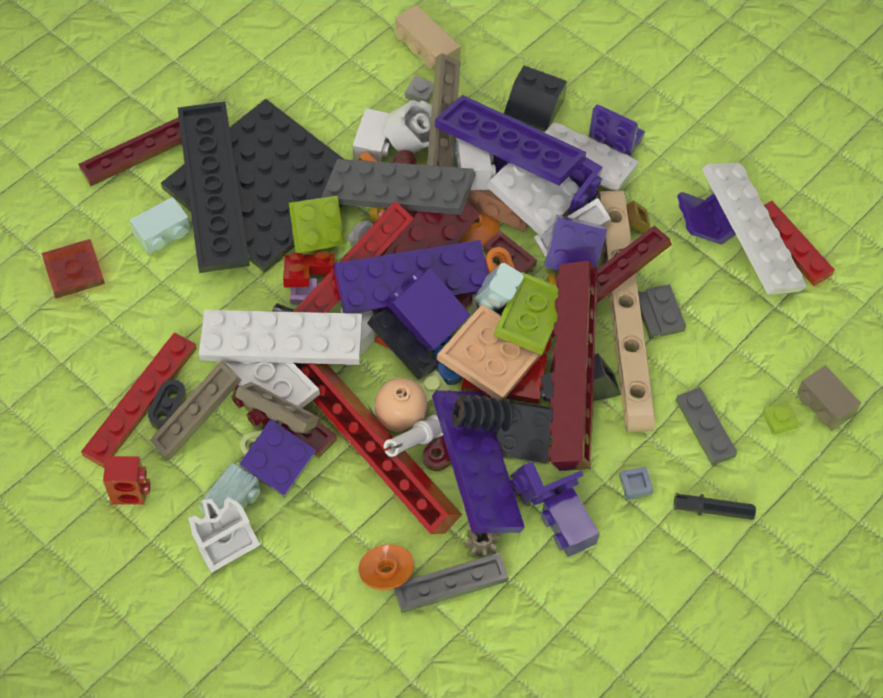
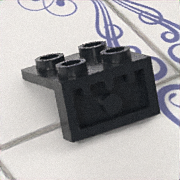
(528, 433)

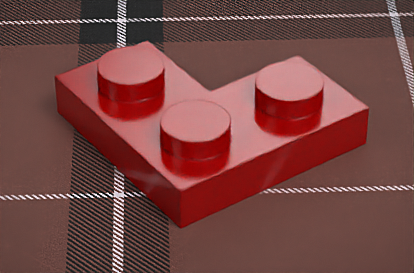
(300, 266)

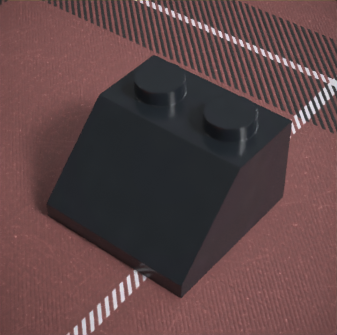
(535, 98)

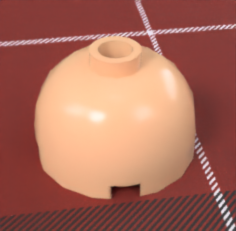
(400, 404)

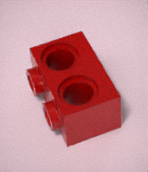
(126, 480)

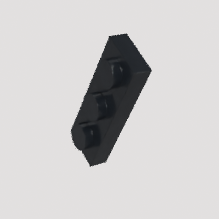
(402, 343)

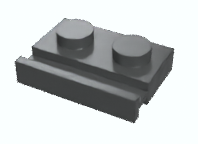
(660, 311)

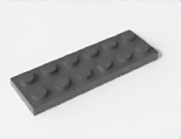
(410, 185)

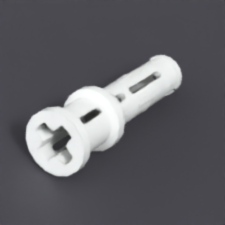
(421, 433)

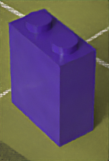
(427, 308)

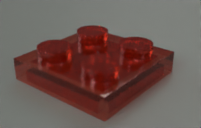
(73, 268)

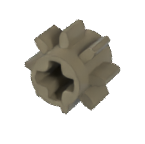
(485, 547)

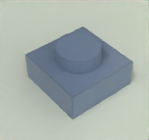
(636, 483)

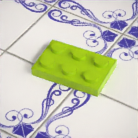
(529, 315)

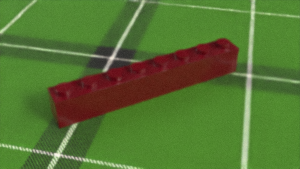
(573, 367)

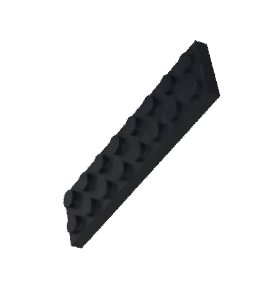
(213, 187)

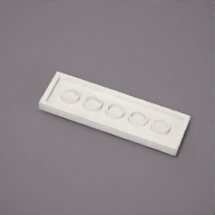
(754, 228)
(281, 337)

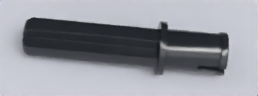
(713, 506)

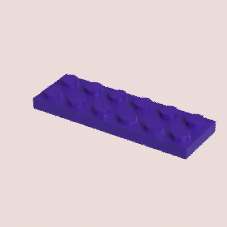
(510, 140)
(369, 282)
(478, 471)

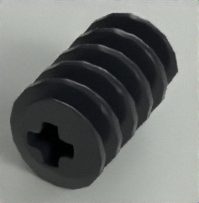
(482, 413)

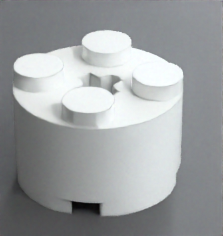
(409, 126)

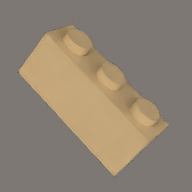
(424, 36)

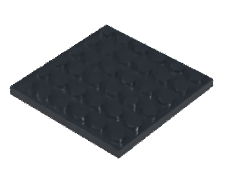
(273, 166)

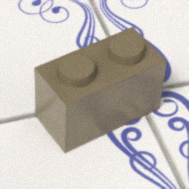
(828, 398)

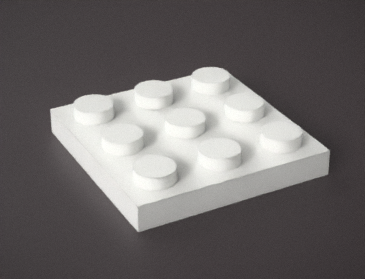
(532, 197)

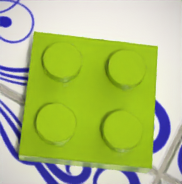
(316, 224)

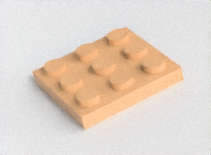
(484, 358)

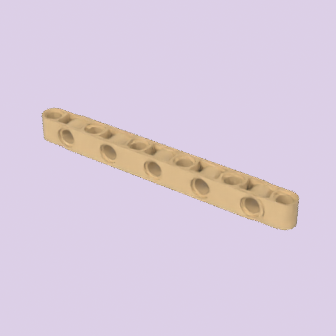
(627, 323)

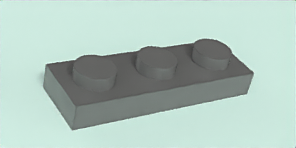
(706, 426)

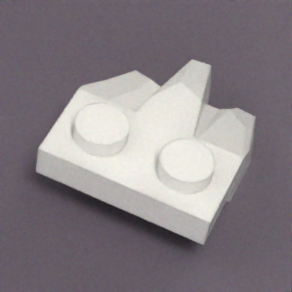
(222, 533)

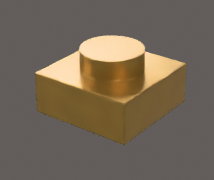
(638, 217)

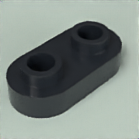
(166, 406)

